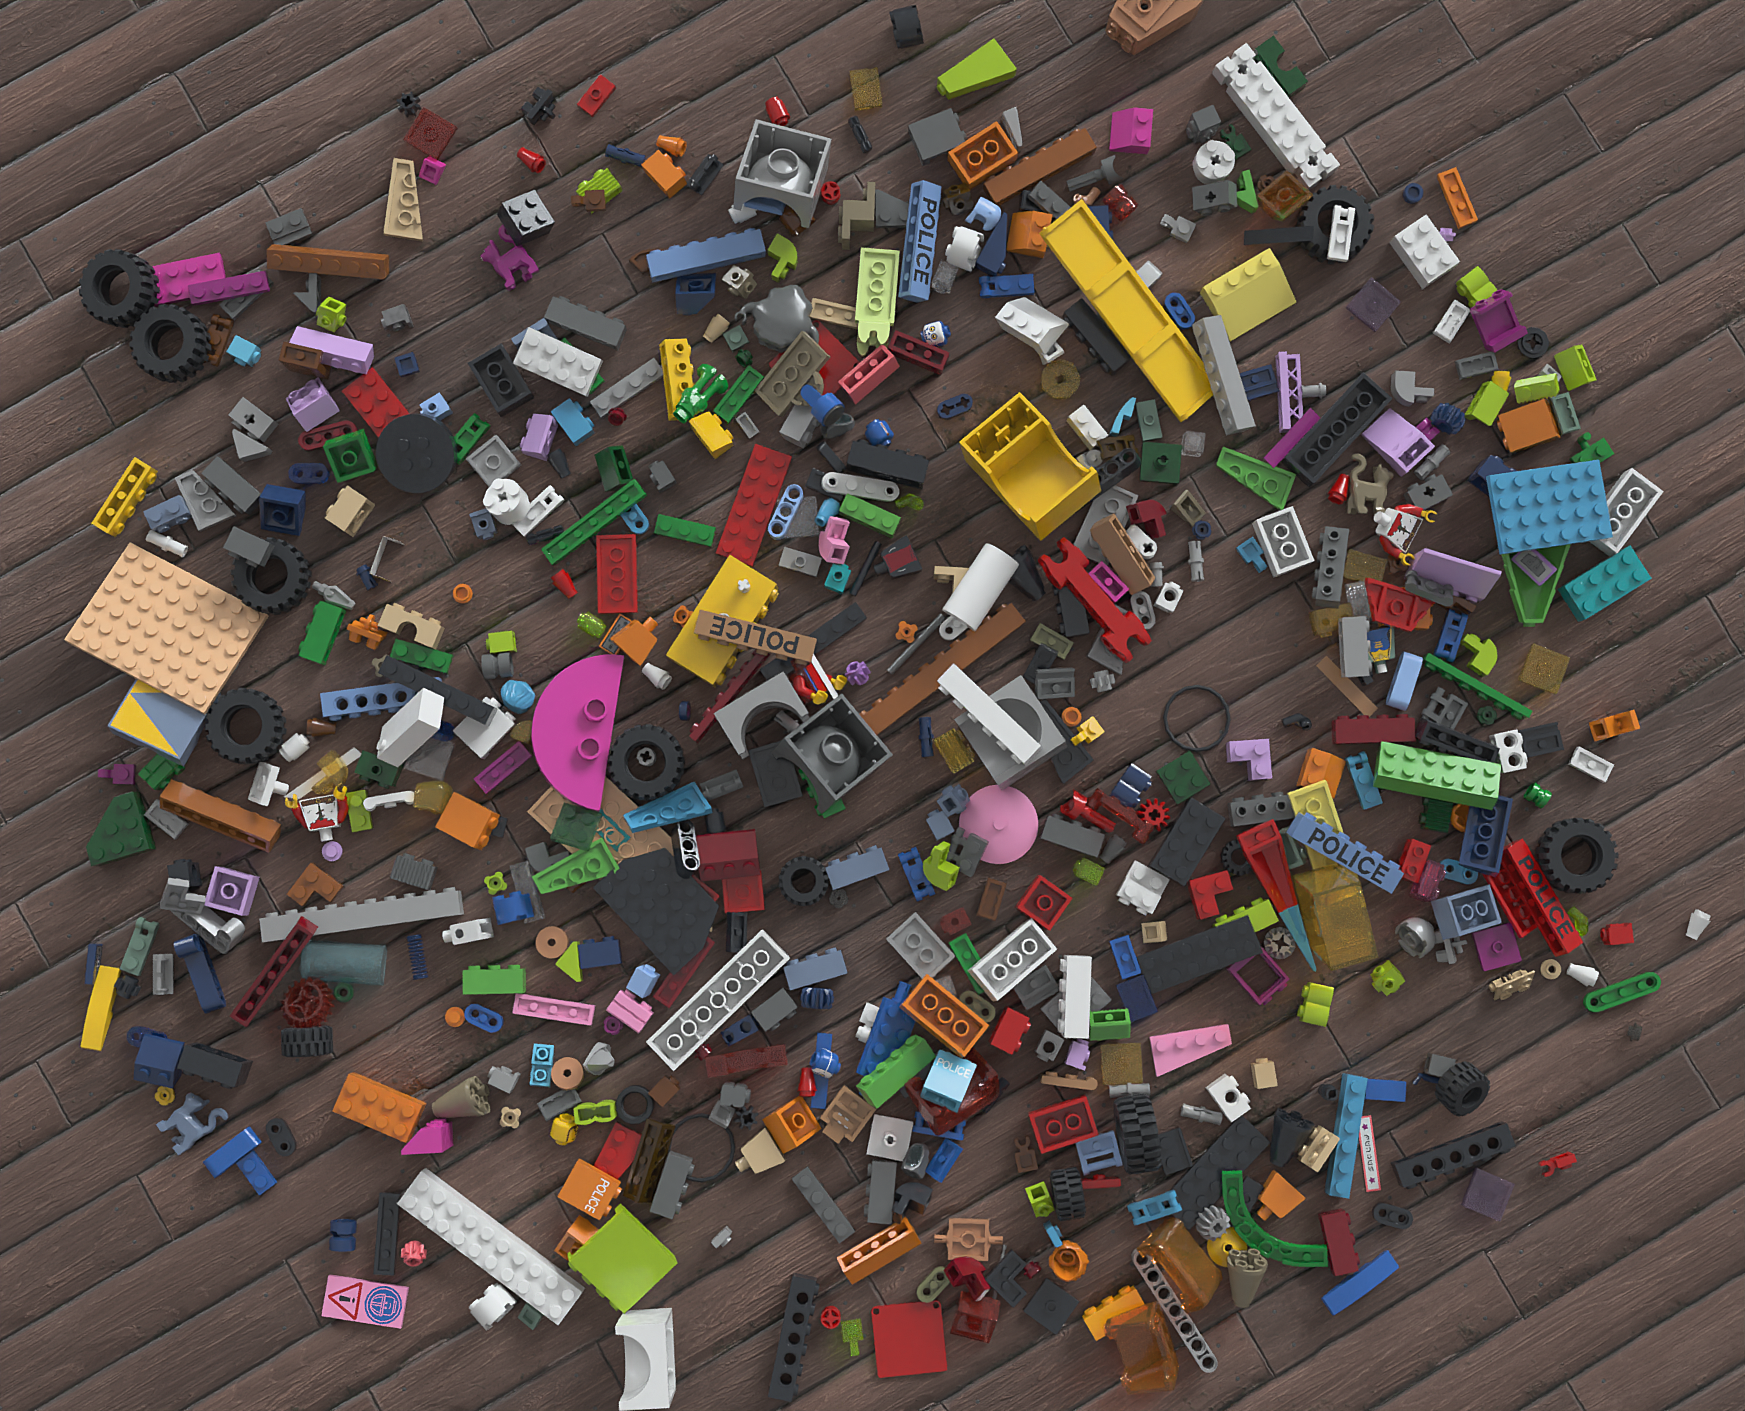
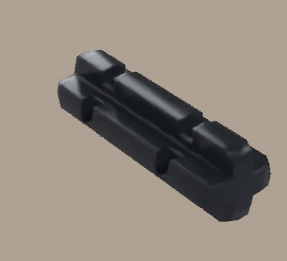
(860, 134)
(544, 535)
(1003, 1084)

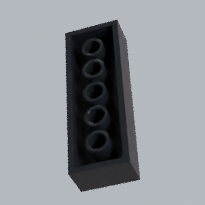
(1336, 430)

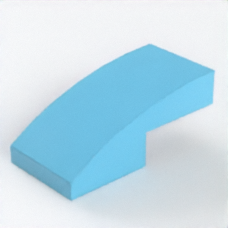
(1125, 413)

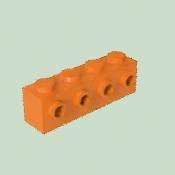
(878, 1250)

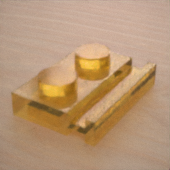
(865, 88)
(1362, 566)

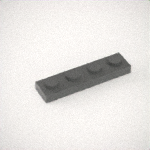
(823, 1204)

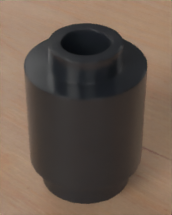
(715, 822)

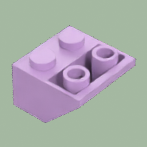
(312, 404)

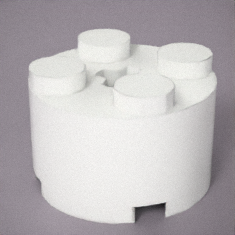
(1217, 152)
(964, 248)
(506, 501)
(492, 1306)

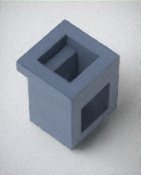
(481, 516)

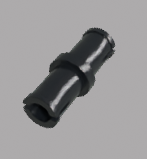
(1328, 1092)

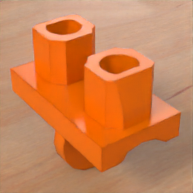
(366, 628)

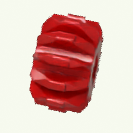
(1158, 808)

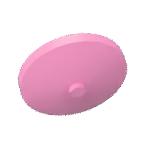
(1004, 820)

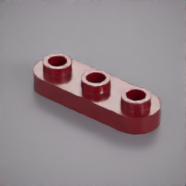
(319, 434)

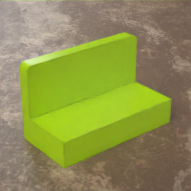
(1575, 367)
(1487, 403)

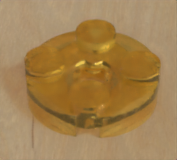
(1062, 390)

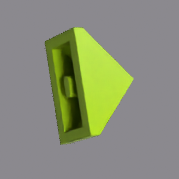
(570, 962)

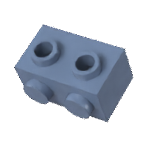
(168, 514)

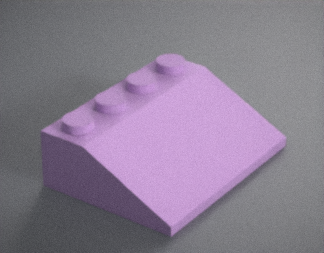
(1467, 578)

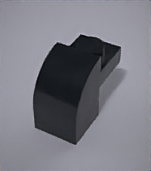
(913, 1197)

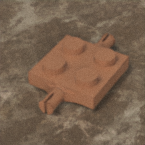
(968, 1238)

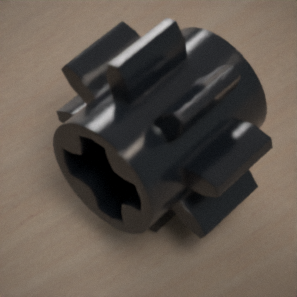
(406, 100)
(127, 986)
(744, 1111)

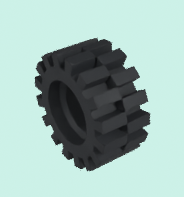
(1226, 859)

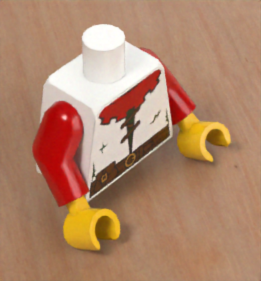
(1398, 529)
(321, 812)

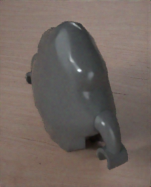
(780, 317)

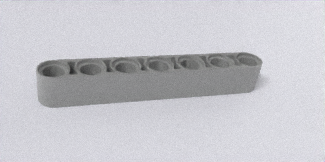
(1180, 1317)

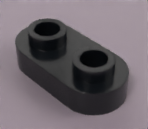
(283, 1135)
(1391, 1215)

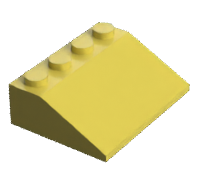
(1249, 294)

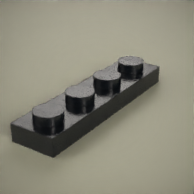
(387, 1233)

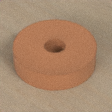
(560, 938)
(563, 1065)

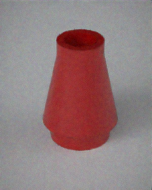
(532, 160)
(1339, 490)
(564, 583)
(807, 1083)

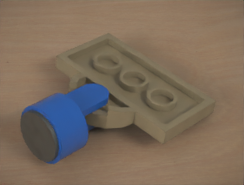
(798, 381)

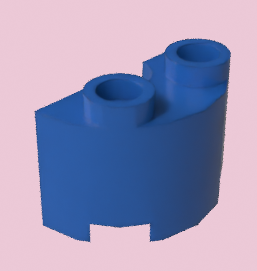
(513, 908)

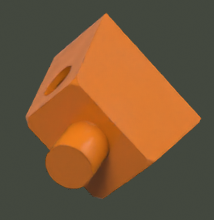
(636, 639)
(1278, 1197)

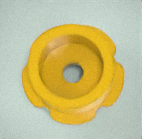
(165, 1100)

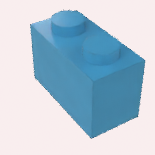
(573, 422)

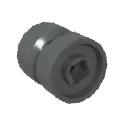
(500, 665)

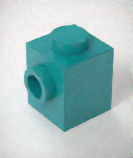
(838, 578)

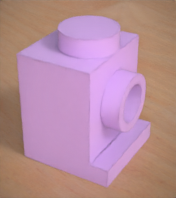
(1078, 1053)

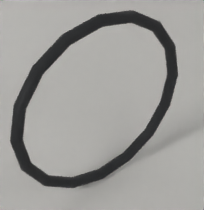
(1191, 748)
(731, 1153)

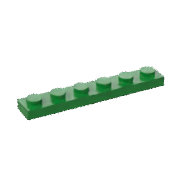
(594, 522)
(1469, 683)

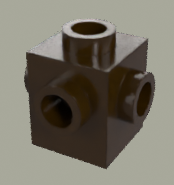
(958, 199)

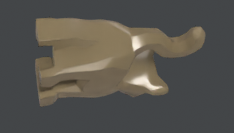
(1365, 491)

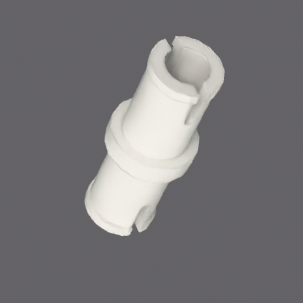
(167, 543)

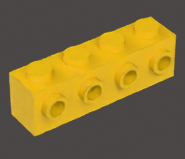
(676, 371)
(124, 497)

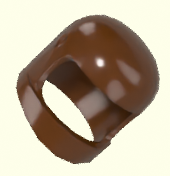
(792, 221)

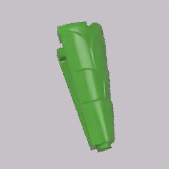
(1529, 598)

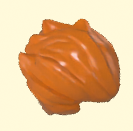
(1068, 1261)

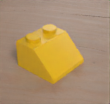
(711, 433)

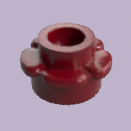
(616, 416)
(703, 1051)
(1032, 1269)

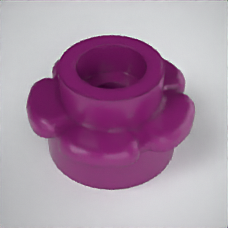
(608, 1027)

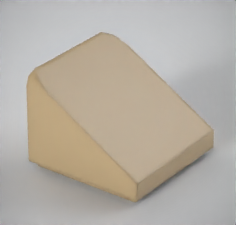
(1154, 932)

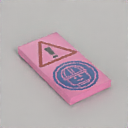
(365, 1301)

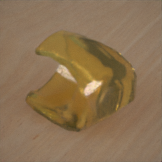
(432, 796)

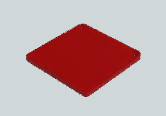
(838, 365)
(909, 1339)

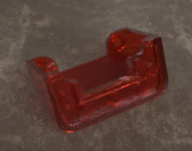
(980, 1092)

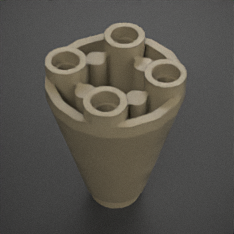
(464, 1100)
(1245, 1274)

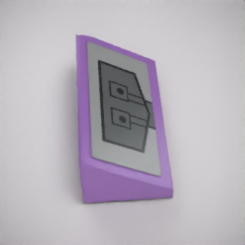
(1534, 565)

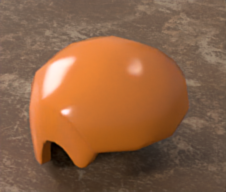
(1459, 816)

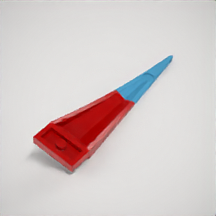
(1268, 860)

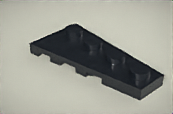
(1072, 758)

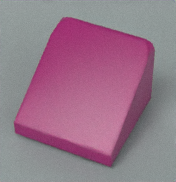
(431, 170)

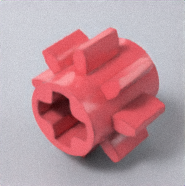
(413, 1253)

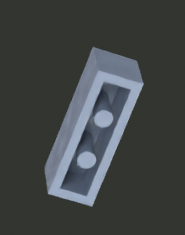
(856, 867)
(815, 968)

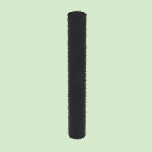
(865, 568)

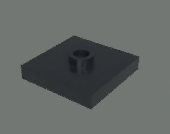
(1051, 1306)

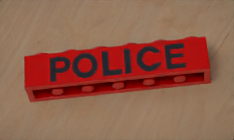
(1539, 898)

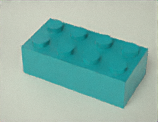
(1604, 583)

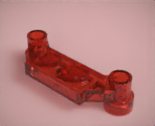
(1129, 815)

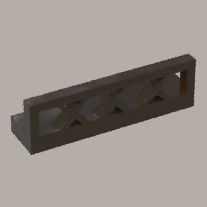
(647, 1160)

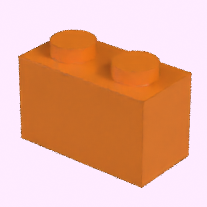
(664, 173)

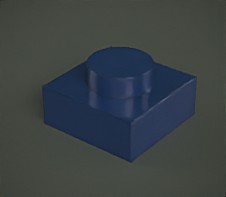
(407, 364)

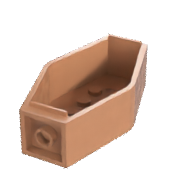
(1141, 28)

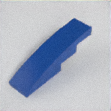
(1360, 1282)

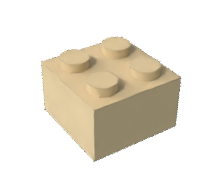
(349, 511)

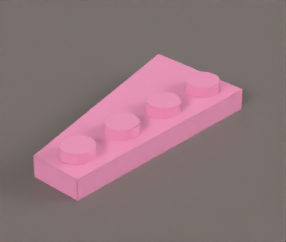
(1183, 1047)

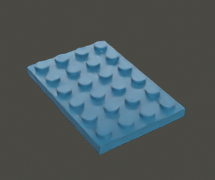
(1549, 507)

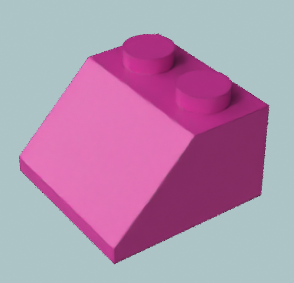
(1131, 130)

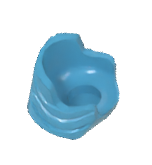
(517, 696)

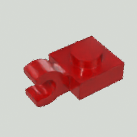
(1560, 1161)

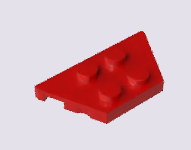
(1395, 605)

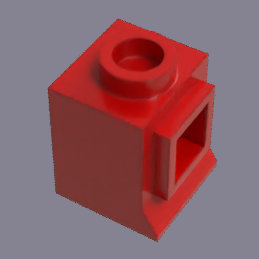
(1617, 934)

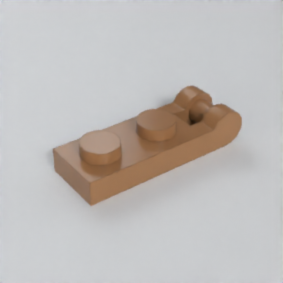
(1069, 1080)

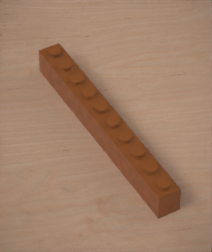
(925, 683)

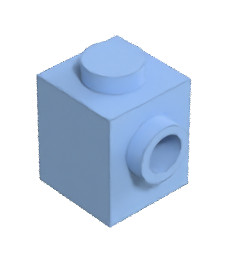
(436, 407)
(643, 980)

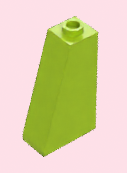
(978, 70)

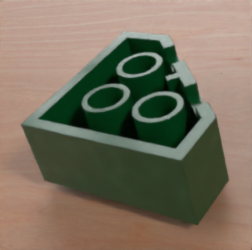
(121, 831)

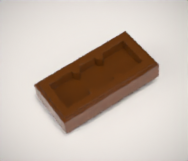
(991, 899)

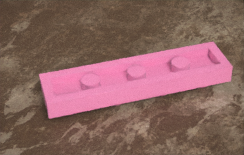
(553, 1009)

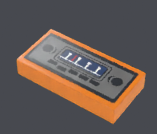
(606, 644)

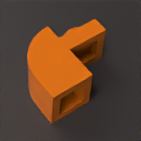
(1614, 725)

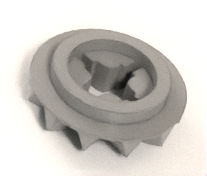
(1272, 948)

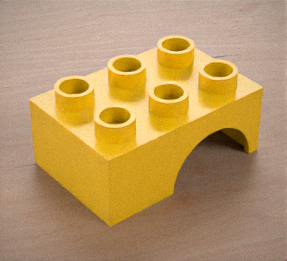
(1029, 466)

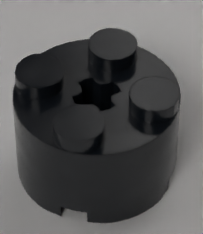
(906, 26)

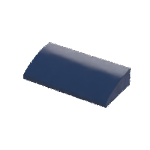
(1485, 837)

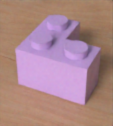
(1255, 753)

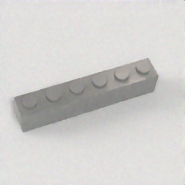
(1223, 375)

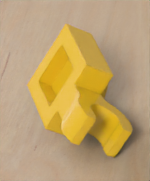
(1088, 730)

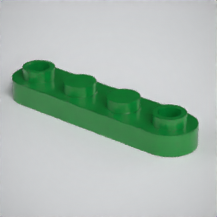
(1622, 992)

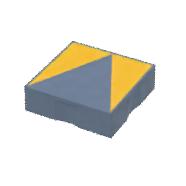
(158, 722)

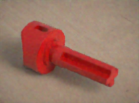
(1077, 807)

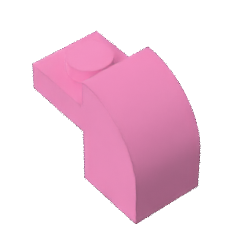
(831, 541)

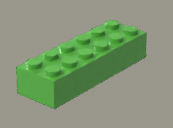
(1437, 775)

